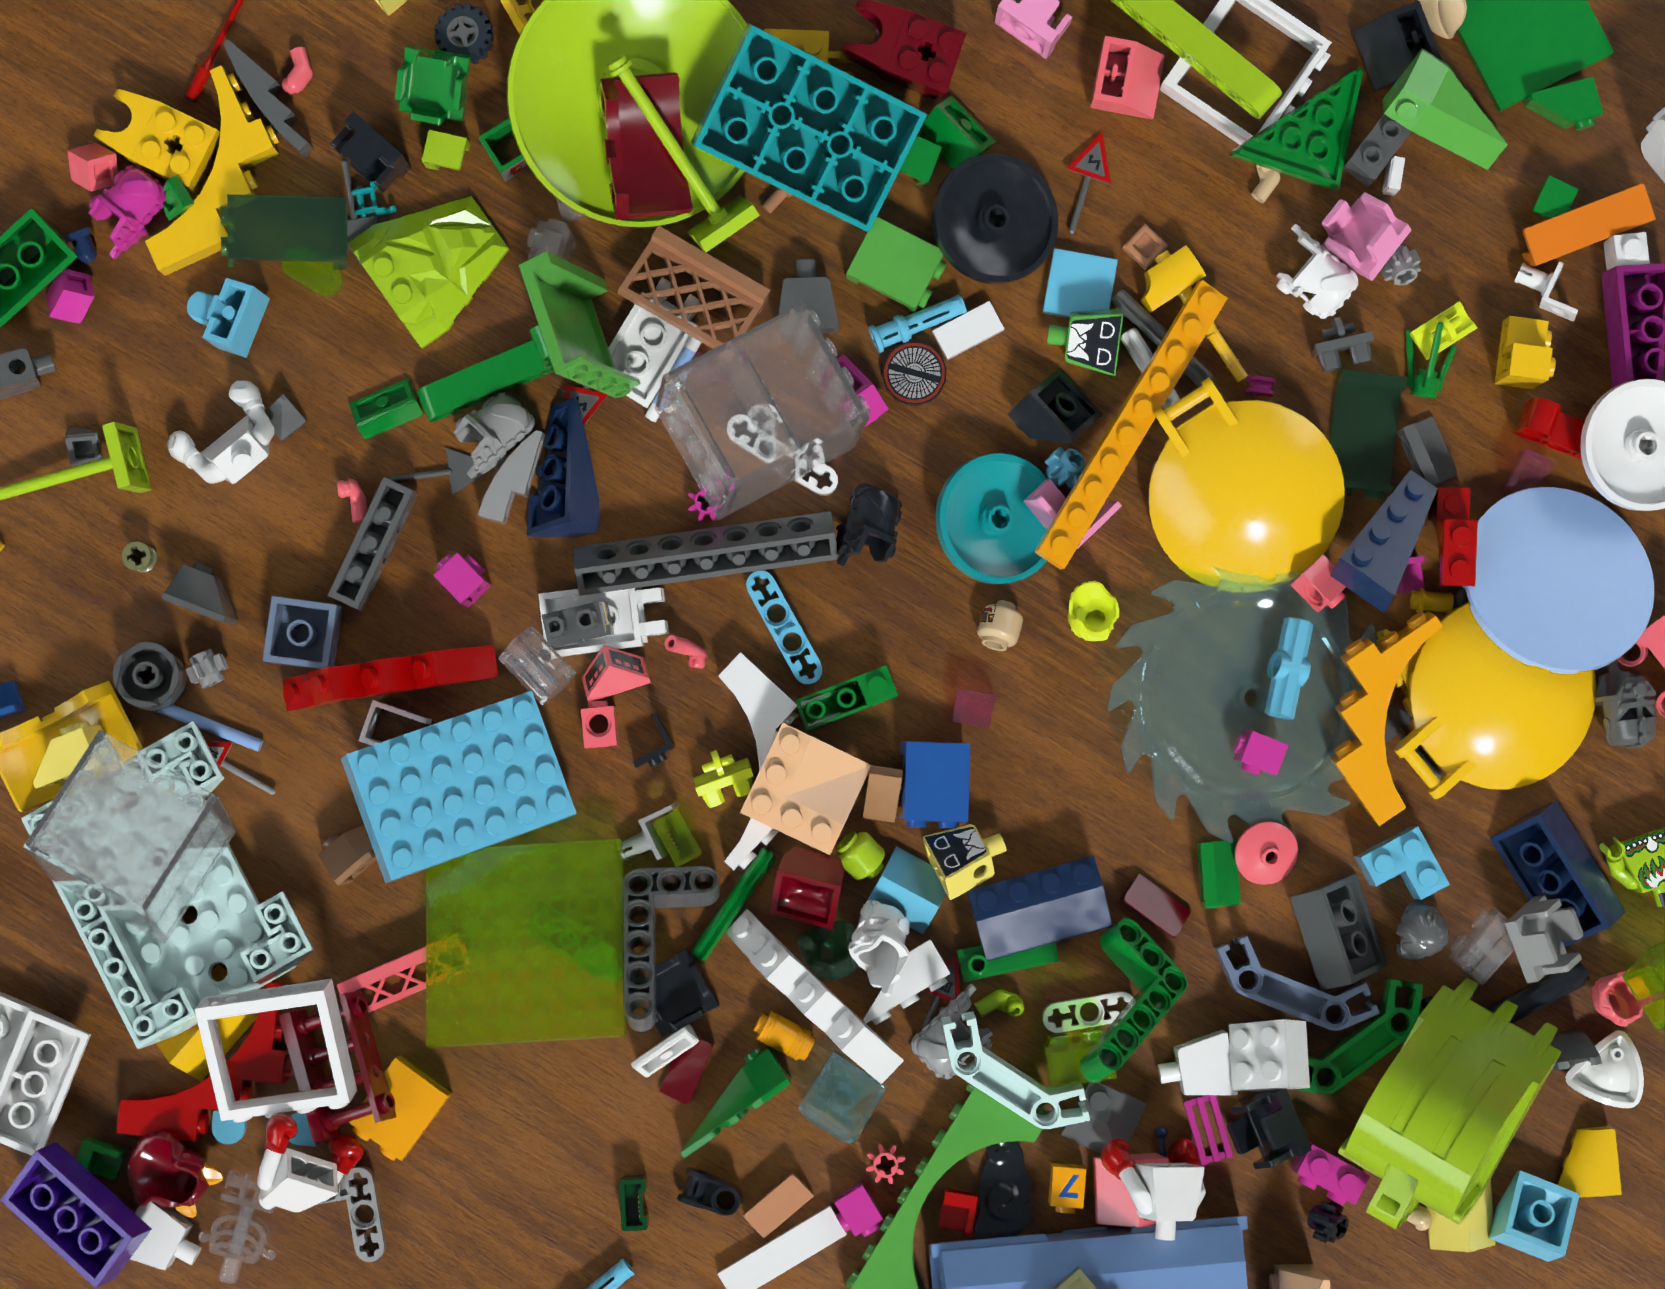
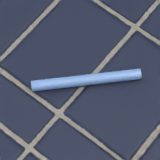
(213, 727)

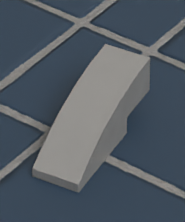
(511, 479)

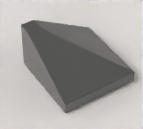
(284, 417)
(82, 445)

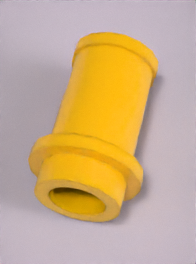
(1431, 601)

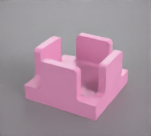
(1031, 23)
(1364, 234)

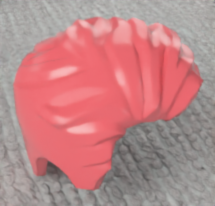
(1616, 1001)

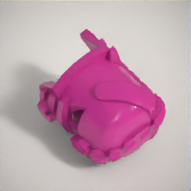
(133, 202)

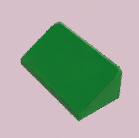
(385, 409)

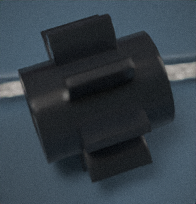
(1328, 1222)

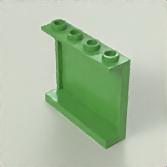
(569, 323)

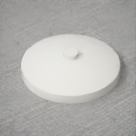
(1626, 445)

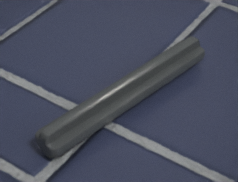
(1155, 332)

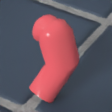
(357, 498)

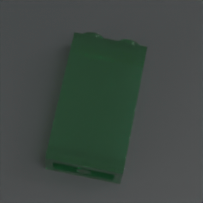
(285, 229)
(1366, 430)

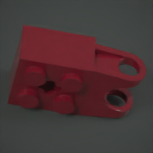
(896, 47)

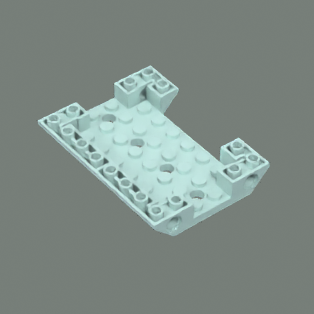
(163, 983)

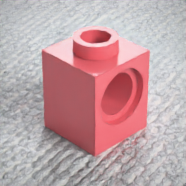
(1318, 586)
(604, 739)

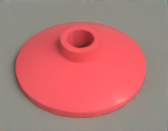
(1257, 843)

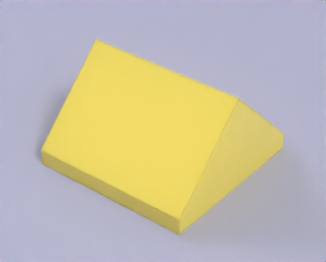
(1470, 1234)

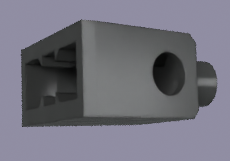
(814, 292)
(15, 384)

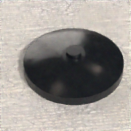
(994, 219)

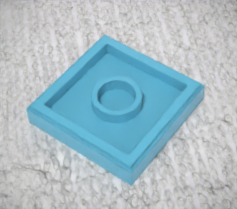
(1078, 283)

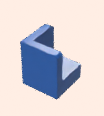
(10, 700)

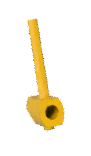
(1174, 277)

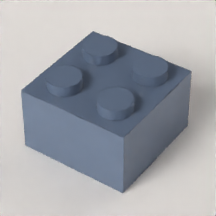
(302, 633)

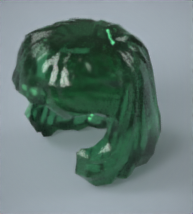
(827, 951)

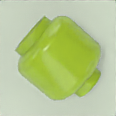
(861, 855)

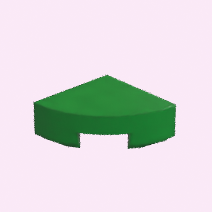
(177, 198)

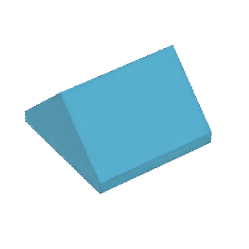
(911, 888)

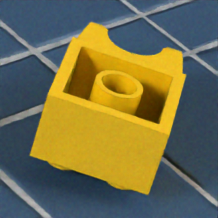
(155, 133)

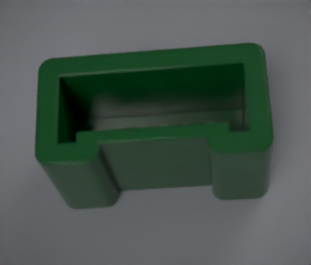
(632, 1203)

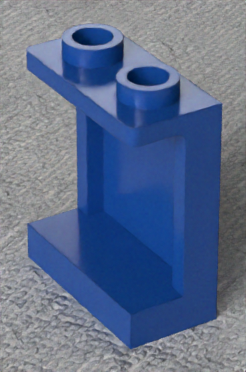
(935, 783)

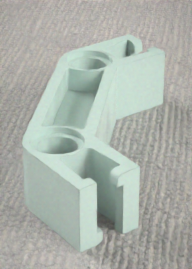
(1008, 1083)

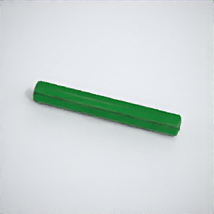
(733, 904)

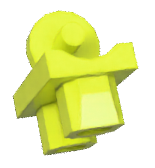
(1455, 326)
(720, 774)

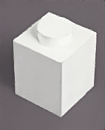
(1626, 250)

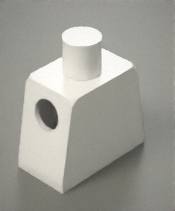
(1201, 1066)
(166, 1238)

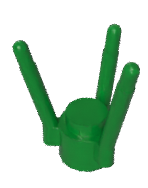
(1426, 382)

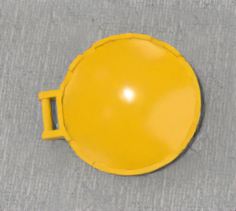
(1243, 488)
(1489, 713)

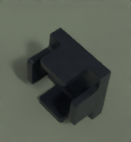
(370, 153)
(680, 993)
(1269, 1125)

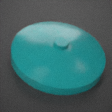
(986, 522)

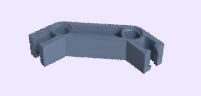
(1291, 995)

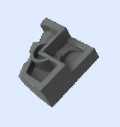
(1575, 1048)

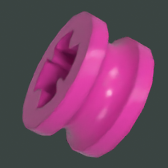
(1260, 386)

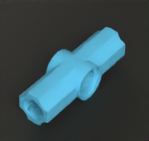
(1288, 668)

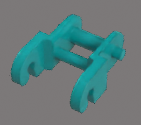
(359, 192)

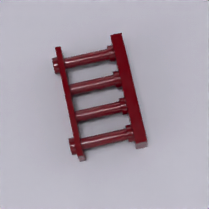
(309, 1074)

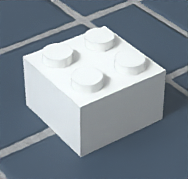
(1269, 1055)

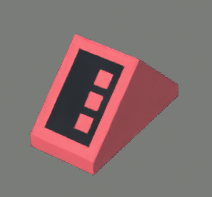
(614, 673)

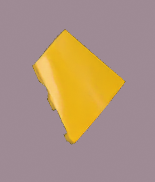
(1592, 1163)

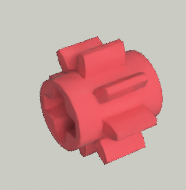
(890, 1153)

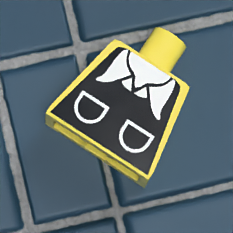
(962, 857)

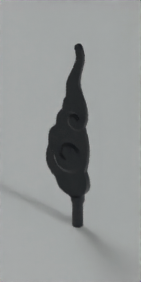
(1003, 1193)

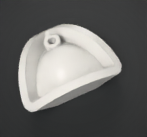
(1616, 1080)

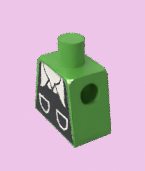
(1090, 339)

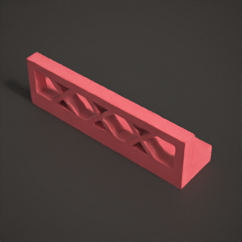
(386, 970)

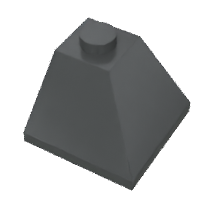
(201, 593)
(1110, 1114)

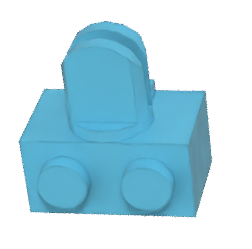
(231, 316)

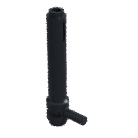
(1540, 993)

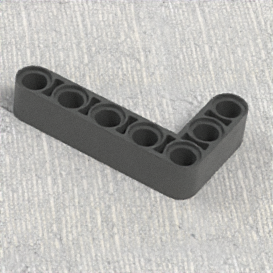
(645, 933)

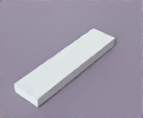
(783, 1251)

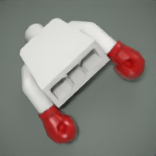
(297, 1179)
(1160, 1190)

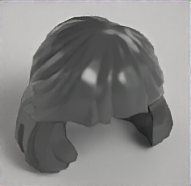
(1421, 931)

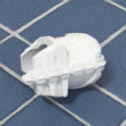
(1321, 275)
(880, 944)

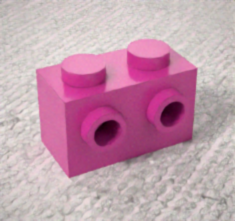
(462, 578)
(1332, 1173)

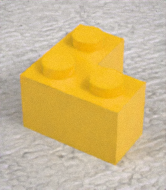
(1524, 353)

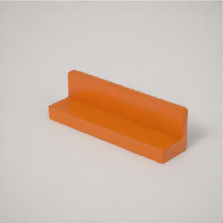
(1587, 225)

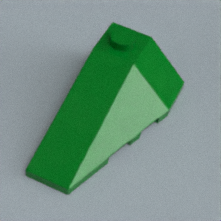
(751, 1087)

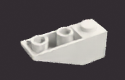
(922, 971)

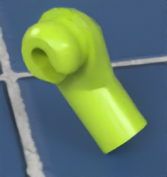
(1000, 1000)

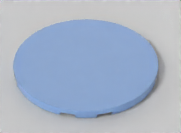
(1560, 580)

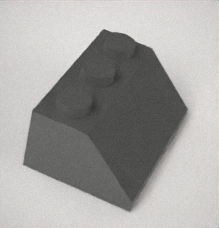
(1338, 932)

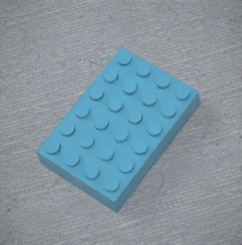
(458, 786)

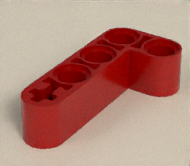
(1549, 427)

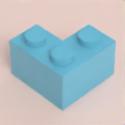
(1406, 855)

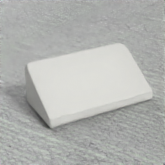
(665, 1051)

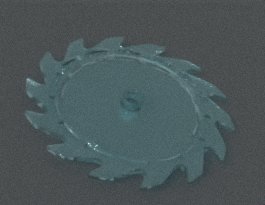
(1193, 704)

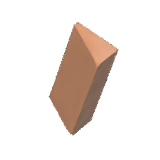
(778, 1204)

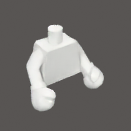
(237, 449)

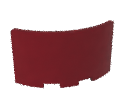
(642, 170)

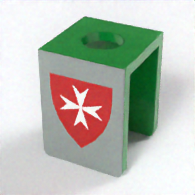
(495, 136)

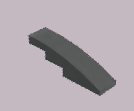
(263, 92)

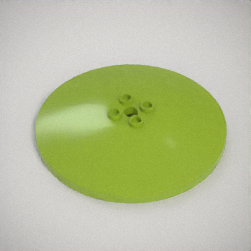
(558, 91)

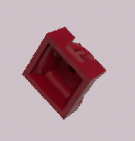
(808, 887)

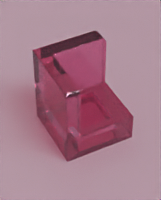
(1527, 471)
(973, 708)

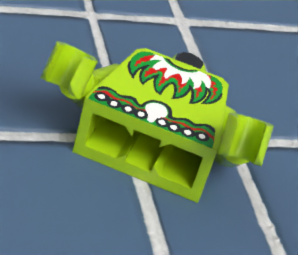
(1639, 863)

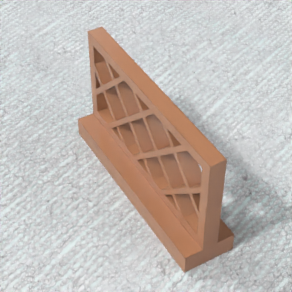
(704, 268)

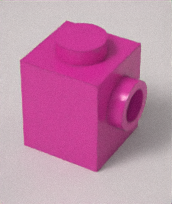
(1259, 753)
(858, 1211)

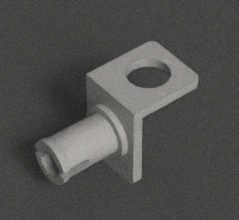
(648, 838)

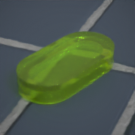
(315, 276)

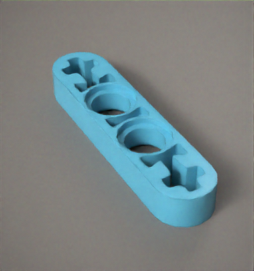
(780, 629)

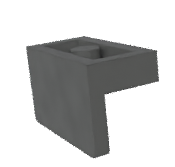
(1427, 451)

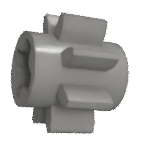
(1402, 266)
(206, 668)

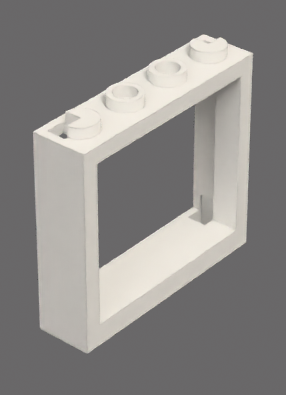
(1282, 21)
(272, 999)

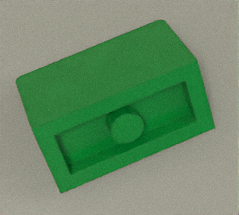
(955, 132)
(1218, 874)

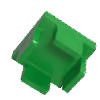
(433, 84)

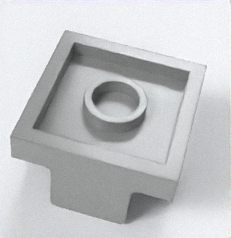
(1539, 935)

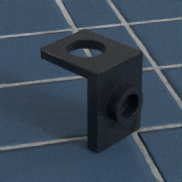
(658, 755)

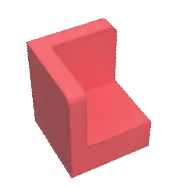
(92, 166)

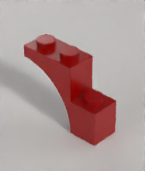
(1455, 536)

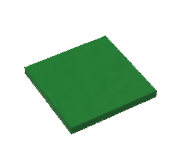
(1530, 44)

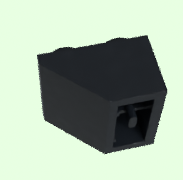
(1393, 42)

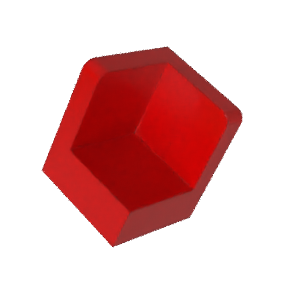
(958, 1210)

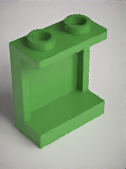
(897, 264)

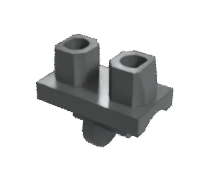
(1328, 351)

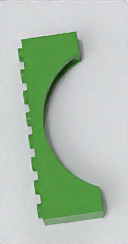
(974, 1126)

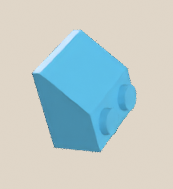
(1535, 1217)

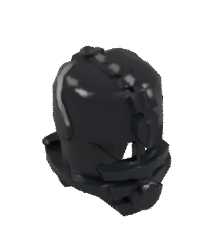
(869, 523)

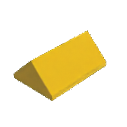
(187, 1049)

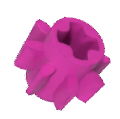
(698, 506)

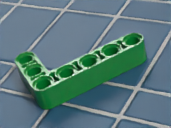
(486, 378)
(1159, 985)

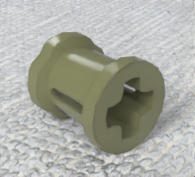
(131, 552)

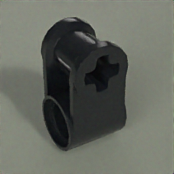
(708, 1192)

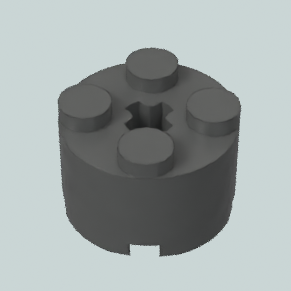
(144, 659)

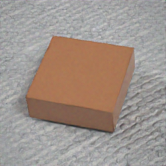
(1145, 246)

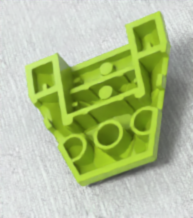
(431, 263)

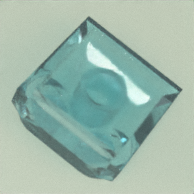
(841, 1099)

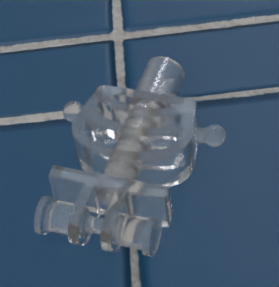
(237, 1250)

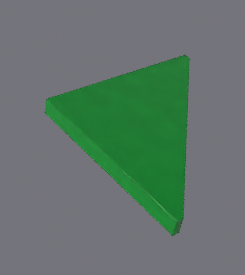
(1310, 138)

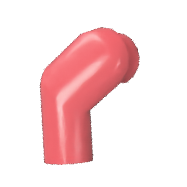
(300, 74)
(686, 647)

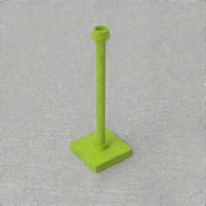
(721, 221)
(125, 460)

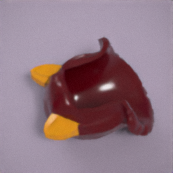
(169, 1173)

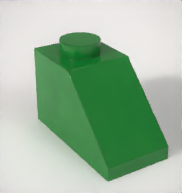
(1568, 104)

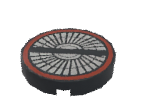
(914, 373)

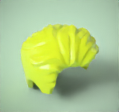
(1092, 611)

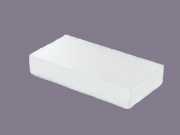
(968, 330)

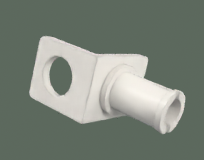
(1545, 283)

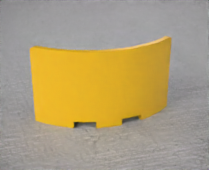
(26, 744)

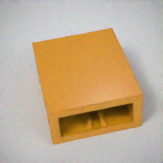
(416, 1105)

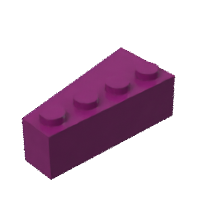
(1635, 321)

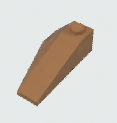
(347, 855)

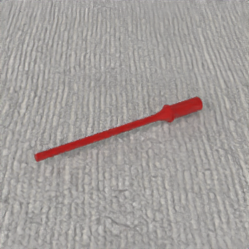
(204, 69)

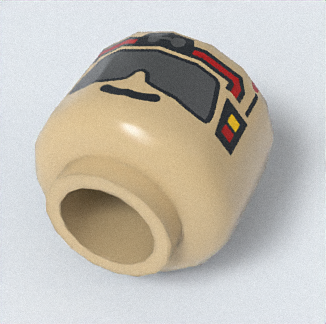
(1000, 625)

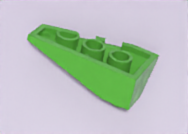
(1439, 108)

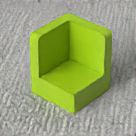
(444, 150)

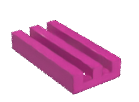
(1215, 1155)

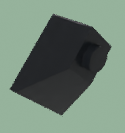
(1055, 410)

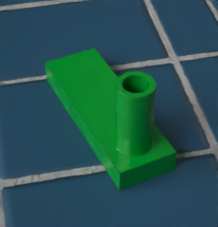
(975, 966)

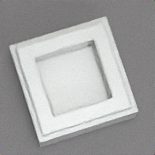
(1393, 176)

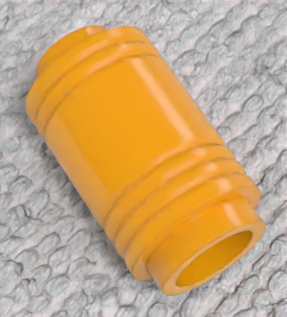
(784, 1035)

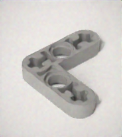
(346, 1192)

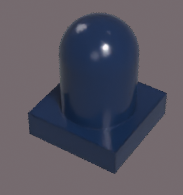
(83, 244)

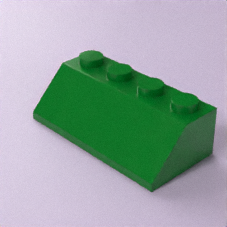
(29, 260)

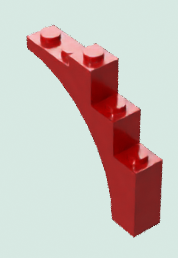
(389, 676)
(184, 1111)

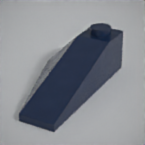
(567, 488)

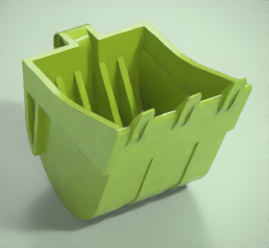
(1449, 1106)

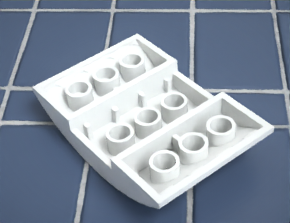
(35, 1071)

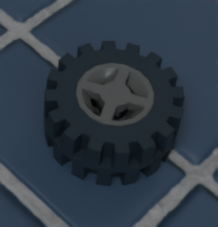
(461, 23)

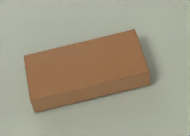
(882, 793)

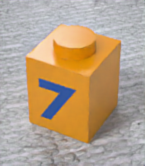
(1067, 1187)

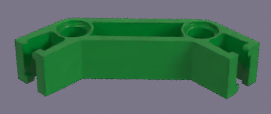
(1368, 1041)

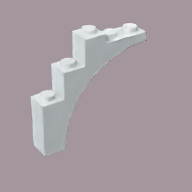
(766, 710)
(813, 997)

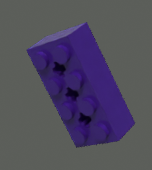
(75, 1214)

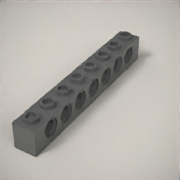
(705, 553)

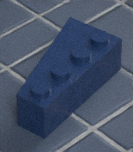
(1382, 549)

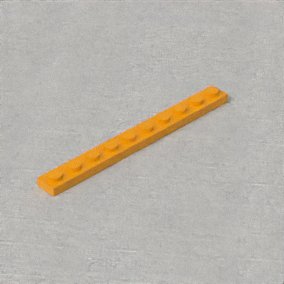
(1130, 425)

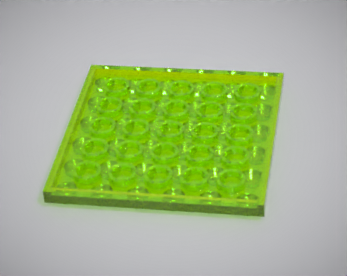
(526, 945)

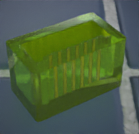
(677, 838)

